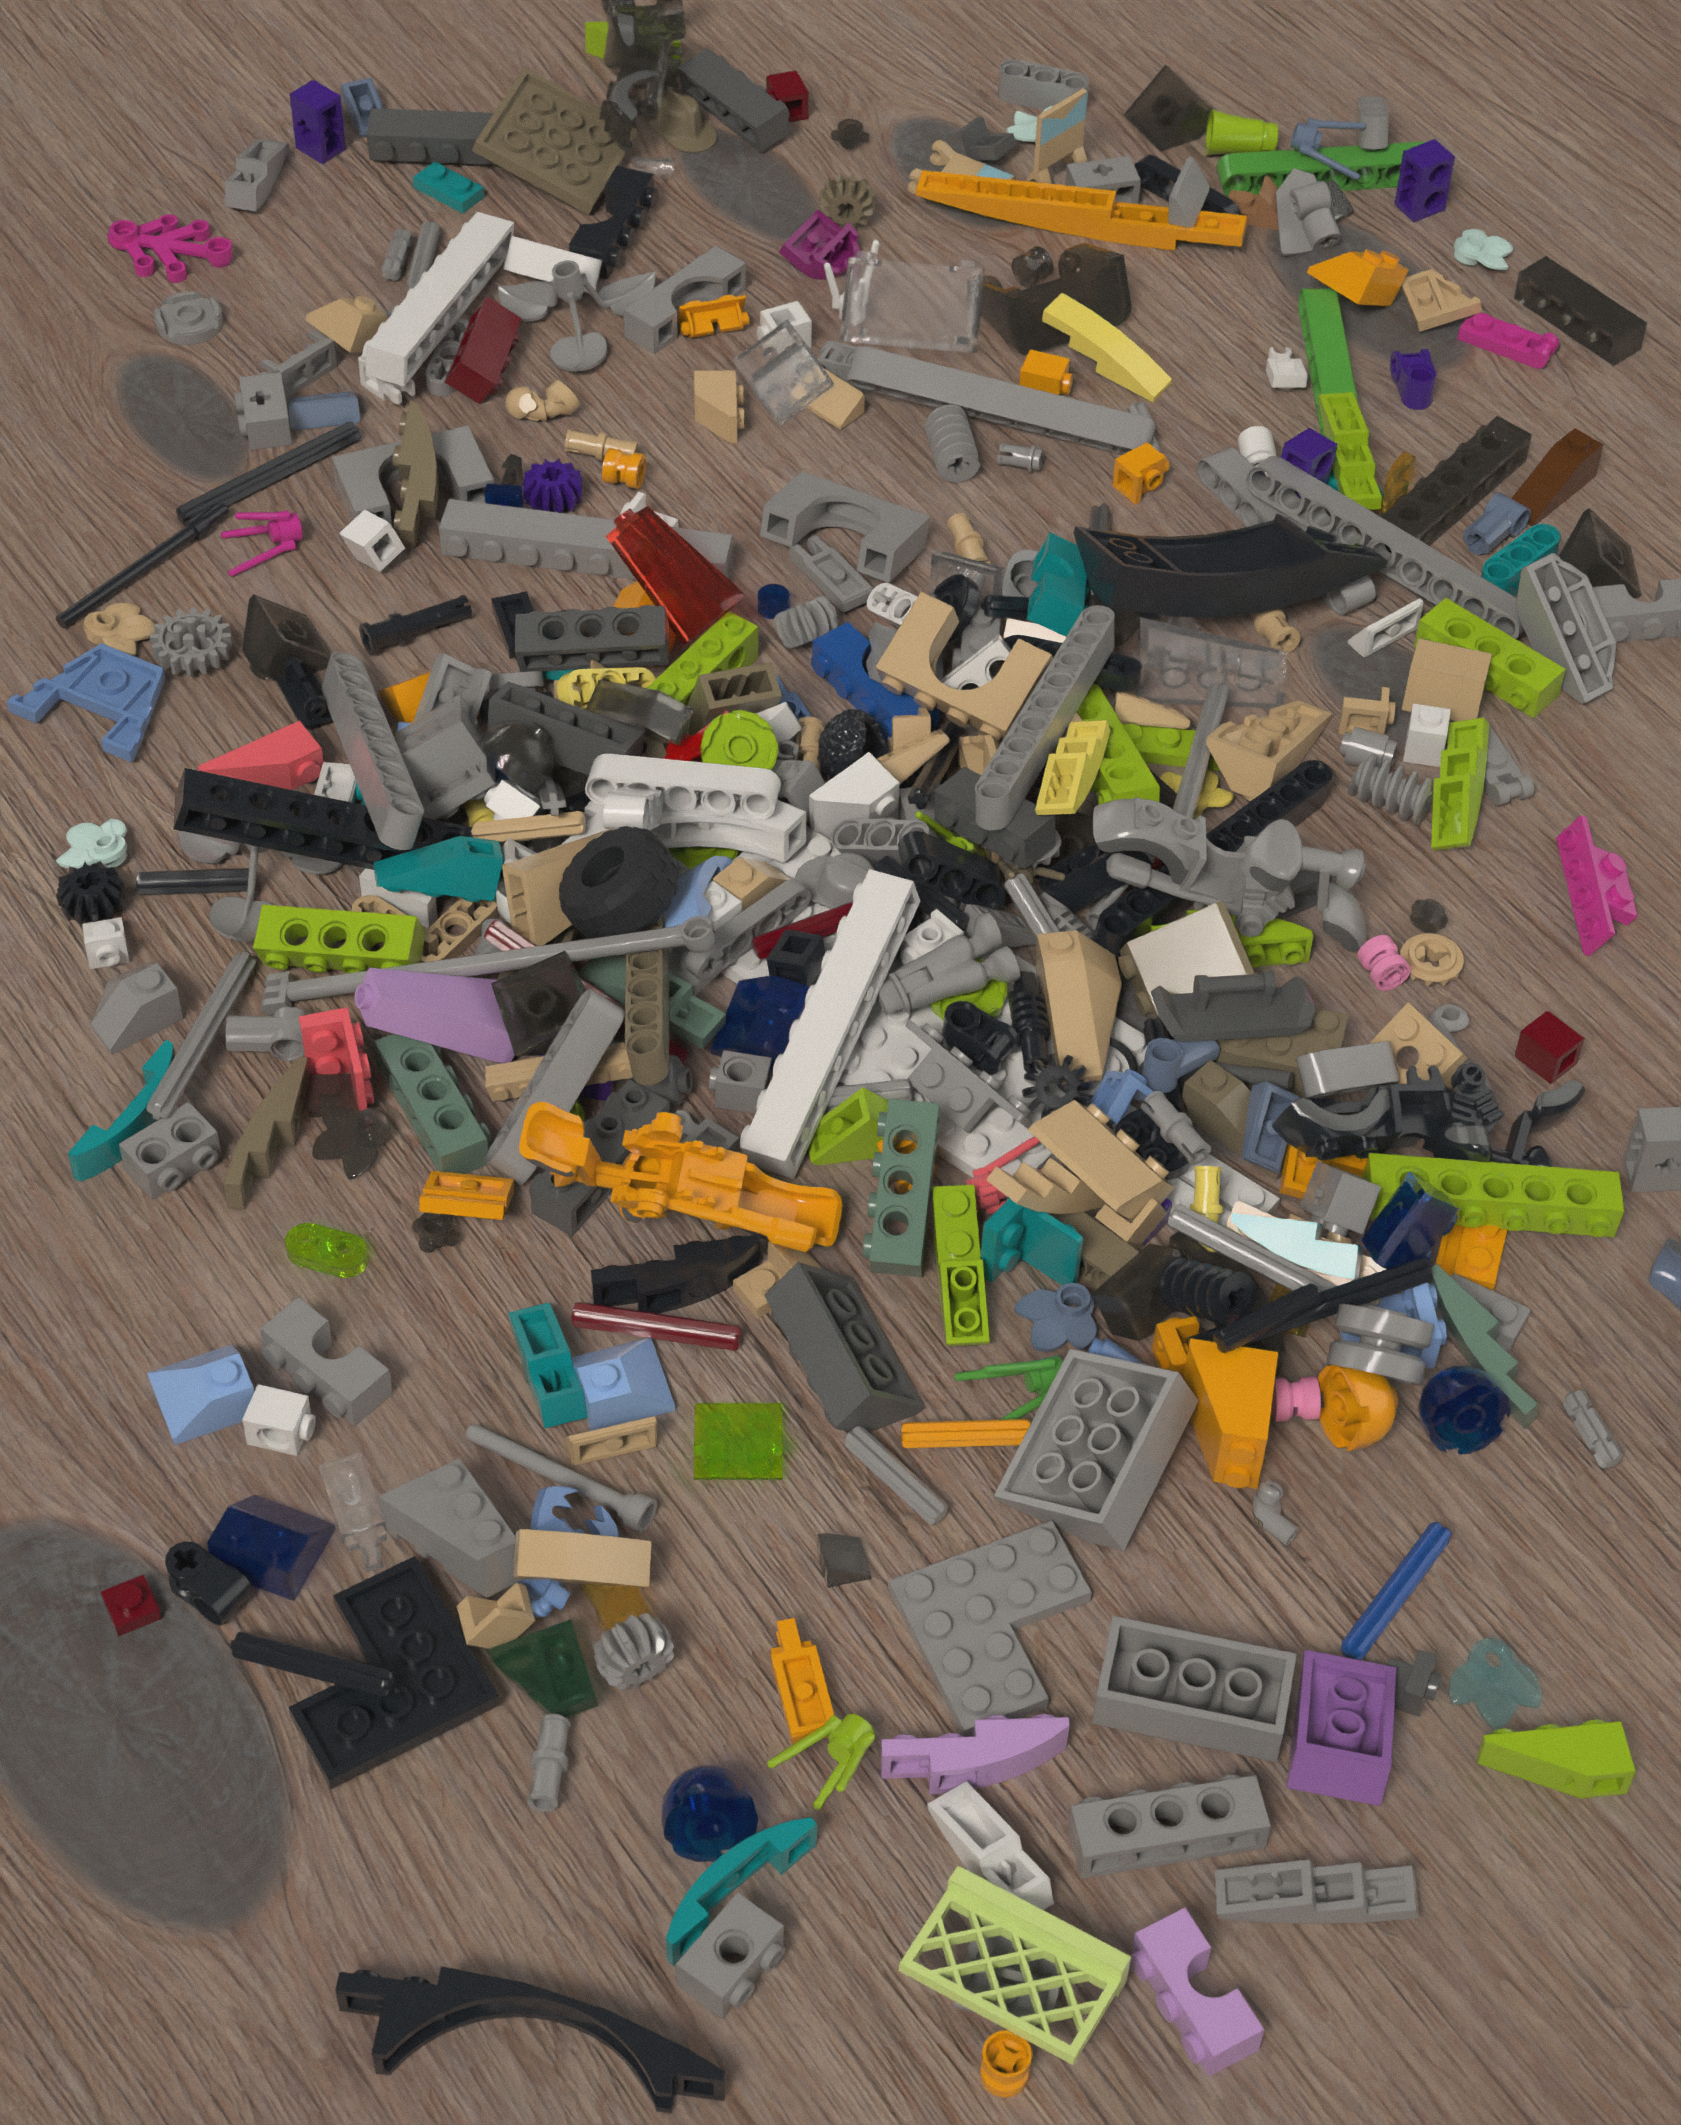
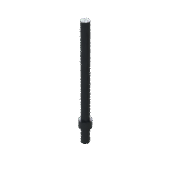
(194, 529)

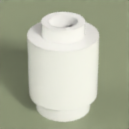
(1256, 444)

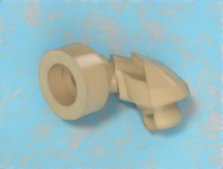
(527, 404)

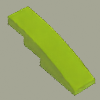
(1353, 461)
(1460, 784)

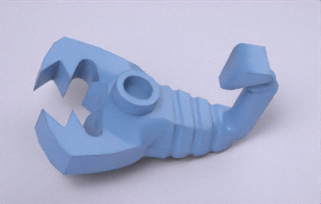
(545, 1593)

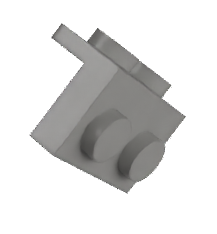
(449, 679)

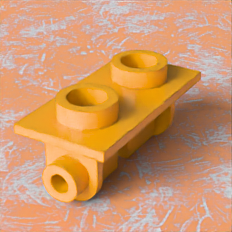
(697, 316)

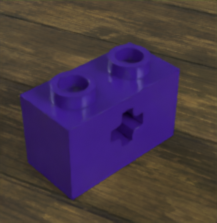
(318, 121)

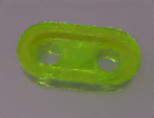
(324, 1249)

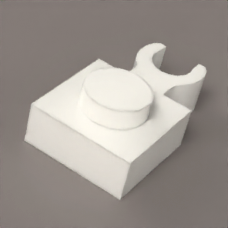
(1285, 372)

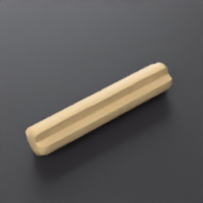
(531, 827)

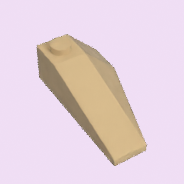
(1080, 998)

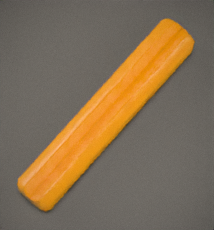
(963, 1433)

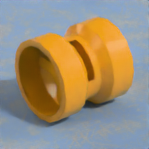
(624, 468)
(1005, 2052)

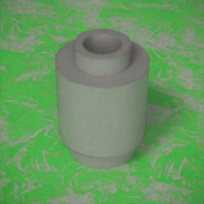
(1362, 743)

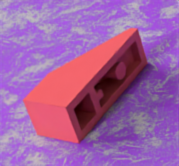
(278, 759)

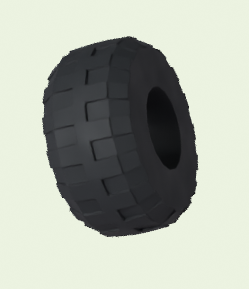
(619, 883)

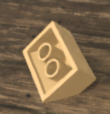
(1103, 1158)

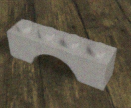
(653, 317)

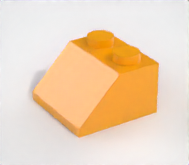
(1363, 276)

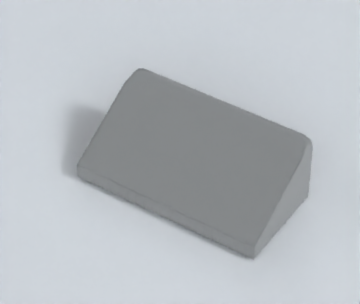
(1187, 195)

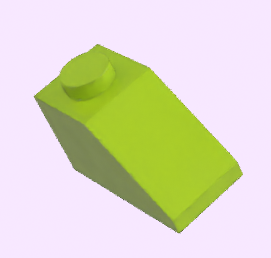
(848, 1130)

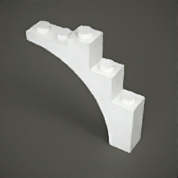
(774, 837)

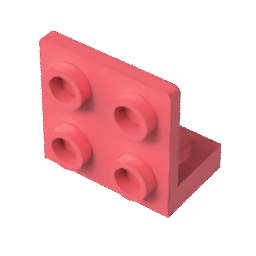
(332, 1046)

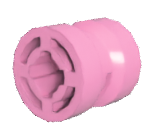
(1386, 966)
(1296, 1399)

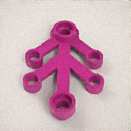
(129, 237)

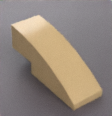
(581, 1558)

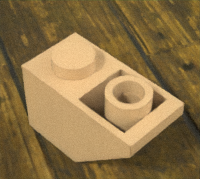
(717, 403)

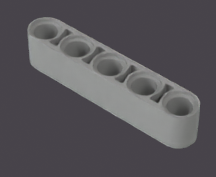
(558, 1076)

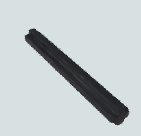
(935, 768)

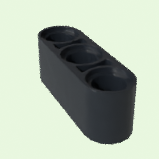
(939, 858)
(1085, 876)

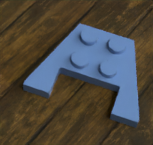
(105, 684)

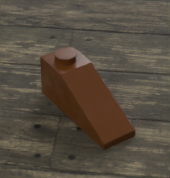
(1560, 474)

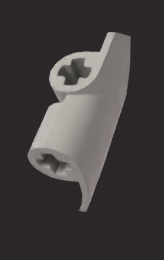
(1305, 215)

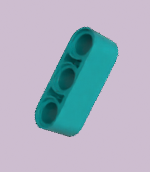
(1505, 566)

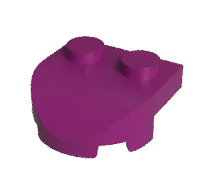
(820, 243)

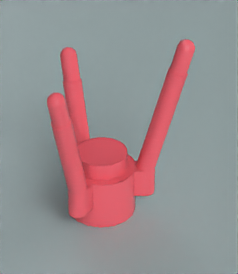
(985, 1193)

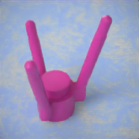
(282, 528)

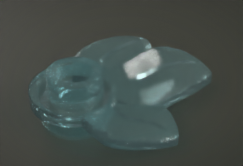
(1494, 1689)

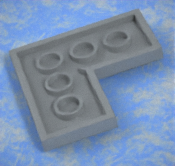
(966, 1617)

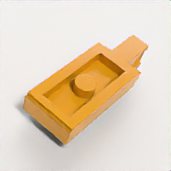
(799, 1682)

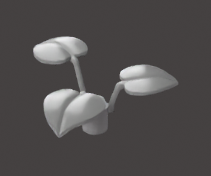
(533, 298)
(233, 915)

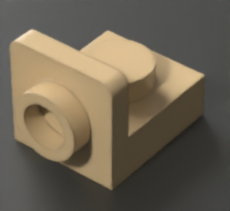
(1367, 713)

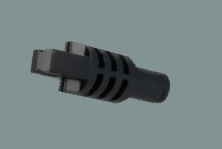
(1029, 1020)

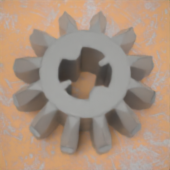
(806, 621)
(633, 1651)

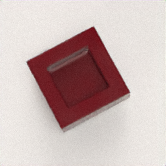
(131, 1605)

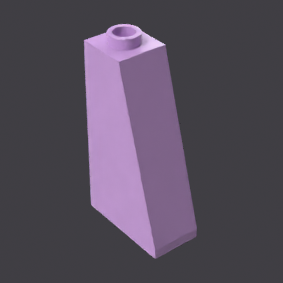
(436, 1010)

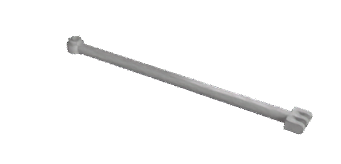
(695, 934)

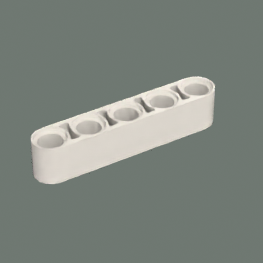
(689, 785)

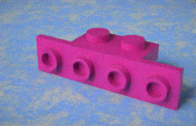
(1595, 886)

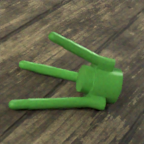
(1037, 1377)

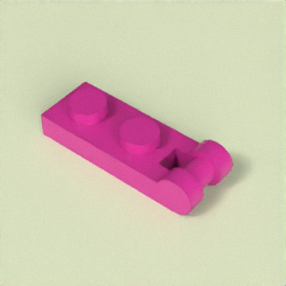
(1508, 340)

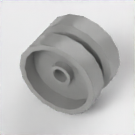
(1381, 1338)

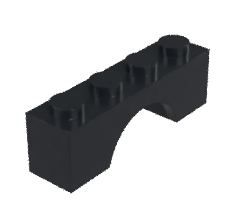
(628, 200)

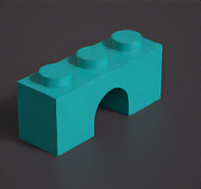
(1060, 586)

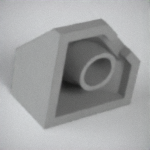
(136, 1007)

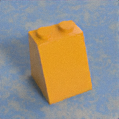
(1231, 1408)

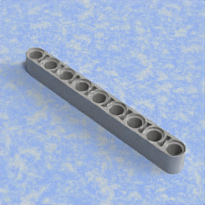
(999, 401)
(1375, 534)
(1044, 718)
(372, 751)

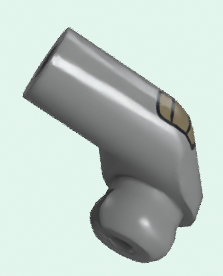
(1268, 1513)

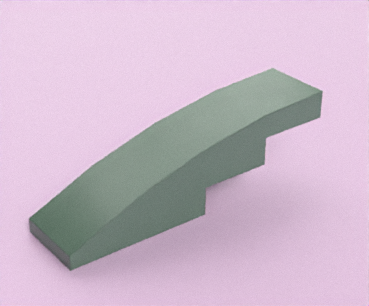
(1476, 1335)

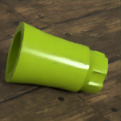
(1238, 134)

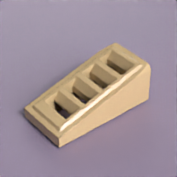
(1141, 711)
(910, 757)

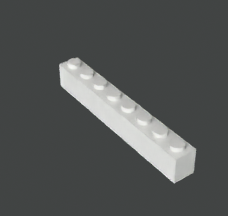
(438, 299)
(829, 1024)

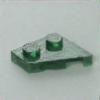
(548, 1669)

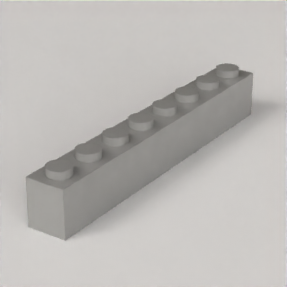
(552, 539)

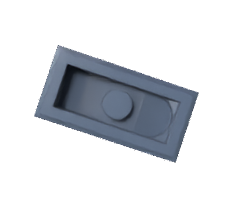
(358, 100)
(1261, 1142)

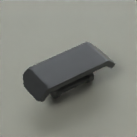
(1236, 1008)

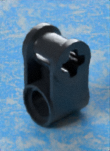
(978, 1036)
(206, 1582)

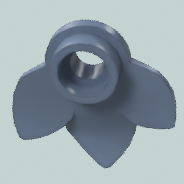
(1057, 1322)

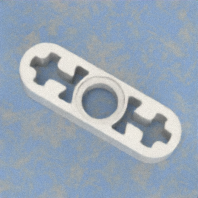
(899, 602)

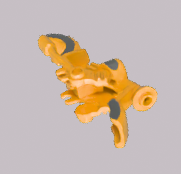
(682, 1178)

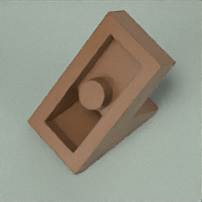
(1260, 208)

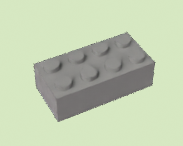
(1194, 1688)

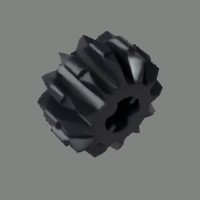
(90, 893)
(1059, 1075)

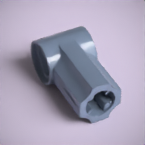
(1500, 518)
(1171, 1059)

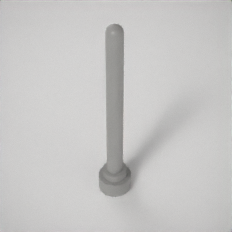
(635, 1509)

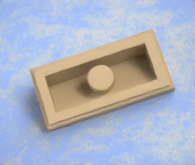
(839, 404)
(612, 1441)

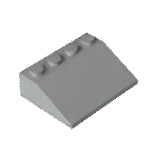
(1098, 1447)

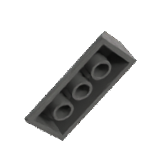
(841, 1349)

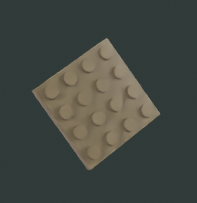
(551, 141)

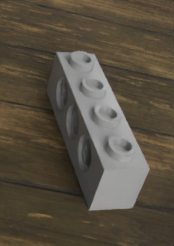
(1151, 1844)

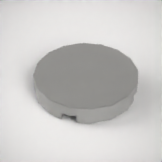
(188, 318)

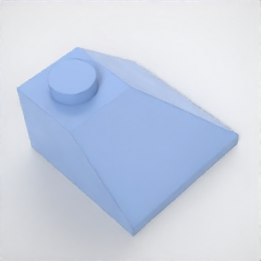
(622, 1384)
(202, 1393)

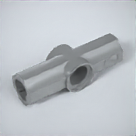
(272, 1034)

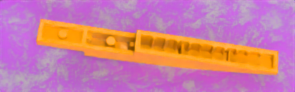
(1077, 211)

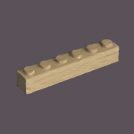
(511, 1078)

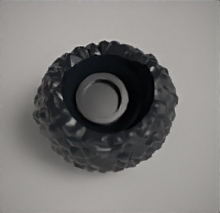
(848, 739)

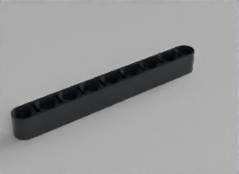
(1290, 799)

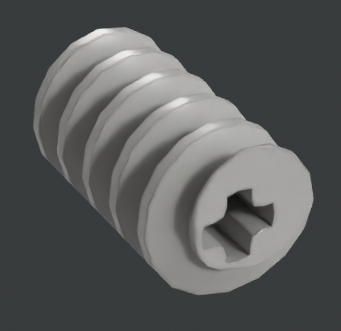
(952, 443)
(1392, 789)

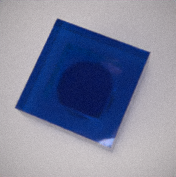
(504, 495)

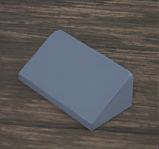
(323, 410)

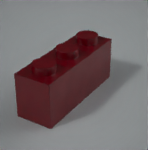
(484, 351)

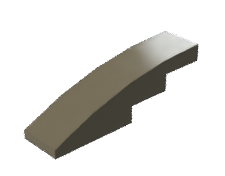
(271, 1125)

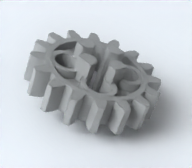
(181, 651)

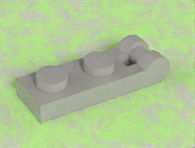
(1503, 770)

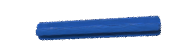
(1395, 1591)

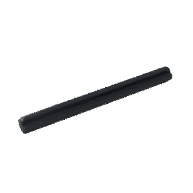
(271, 471)
(1352, 1293)

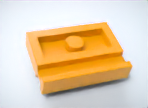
(466, 1195)
(1472, 1253)

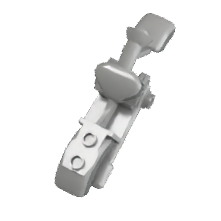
(1249, 881)

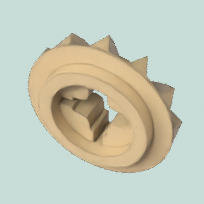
(1438, 949)

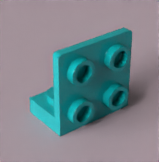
(1033, 1237)

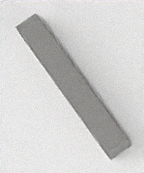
(1225, 478)

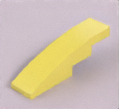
(1115, 353)
(1073, 768)

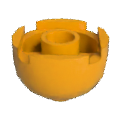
(1356, 1406)

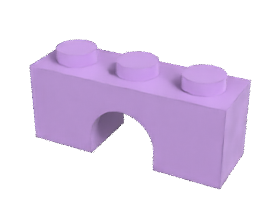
(1213, 2029)

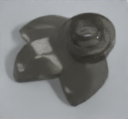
(349, 1141)

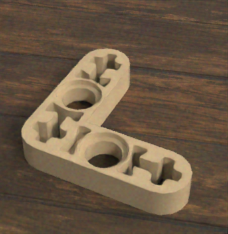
(458, 914)

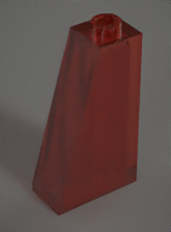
(673, 573)

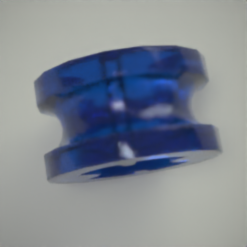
(772, 600)

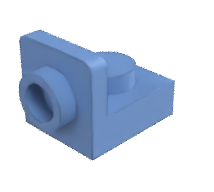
(1116, 1092)

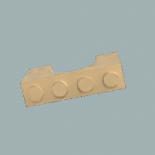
(911, 666)

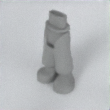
(951, 969)

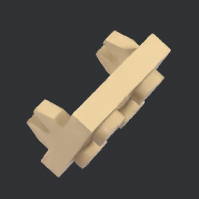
(1414, 1030)

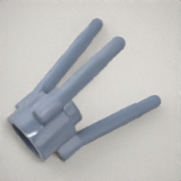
(1308, 139)

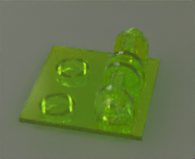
(738, 1441)

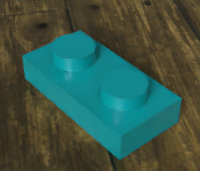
(448, 187)

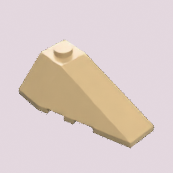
(1266, 747)

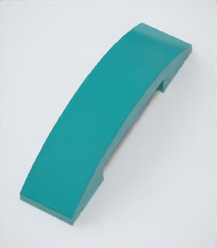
(100, 1148)
(778, 1845)

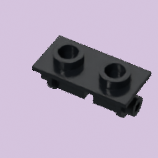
(303, 693)

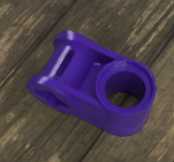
(1414, 378)

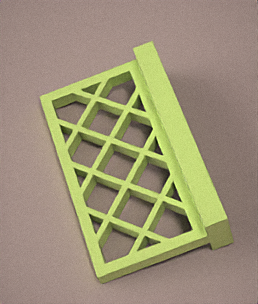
(1042, 1937)

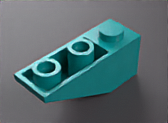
(452, 868)

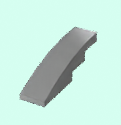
(1316, 1895)

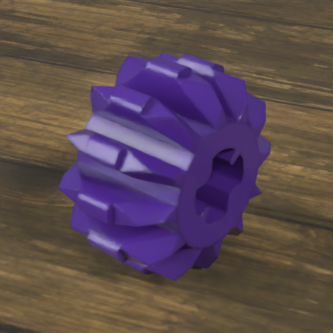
(552, 486)

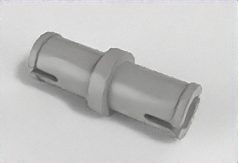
(1176, 1128)
(549, 1763)

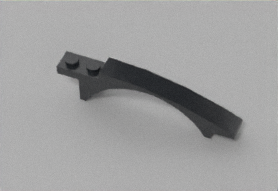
(418, 2012)

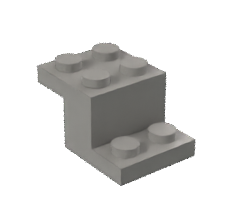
(446, 759)

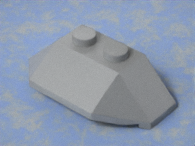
(1567, 625)

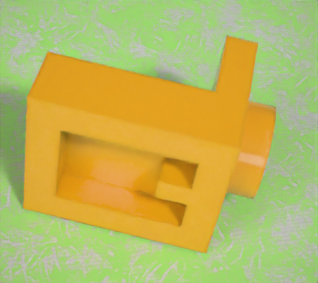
(1171, 1342)

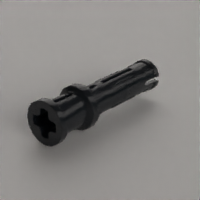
(400, 628)

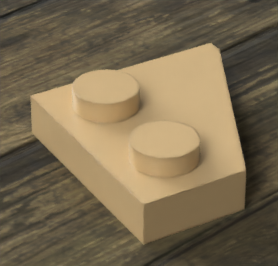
(1436, 301)

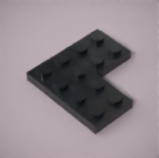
(439, 1680)

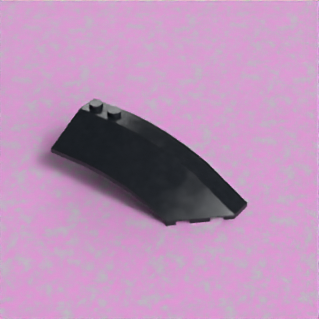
(1219, 571)

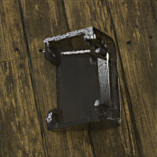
(1086, 275)

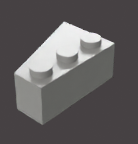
(455, 1524)

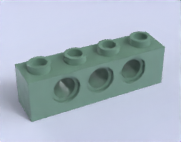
(433, 1103)
(903, 1252)

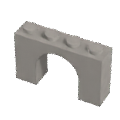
(366, 473)
(810, 502)

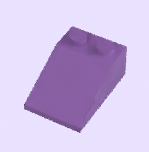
(1343, 1728)

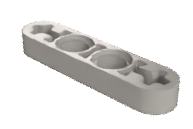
(736, 936)

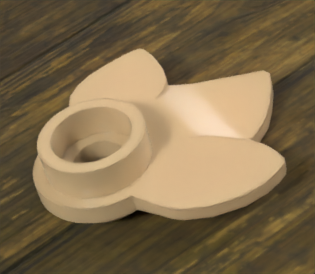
(118, 627)

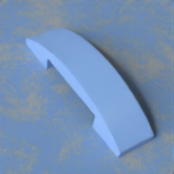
(691, 886)

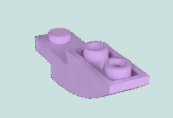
(994, 1754)

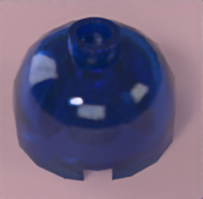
(1462, 1409)
(707, 1812)

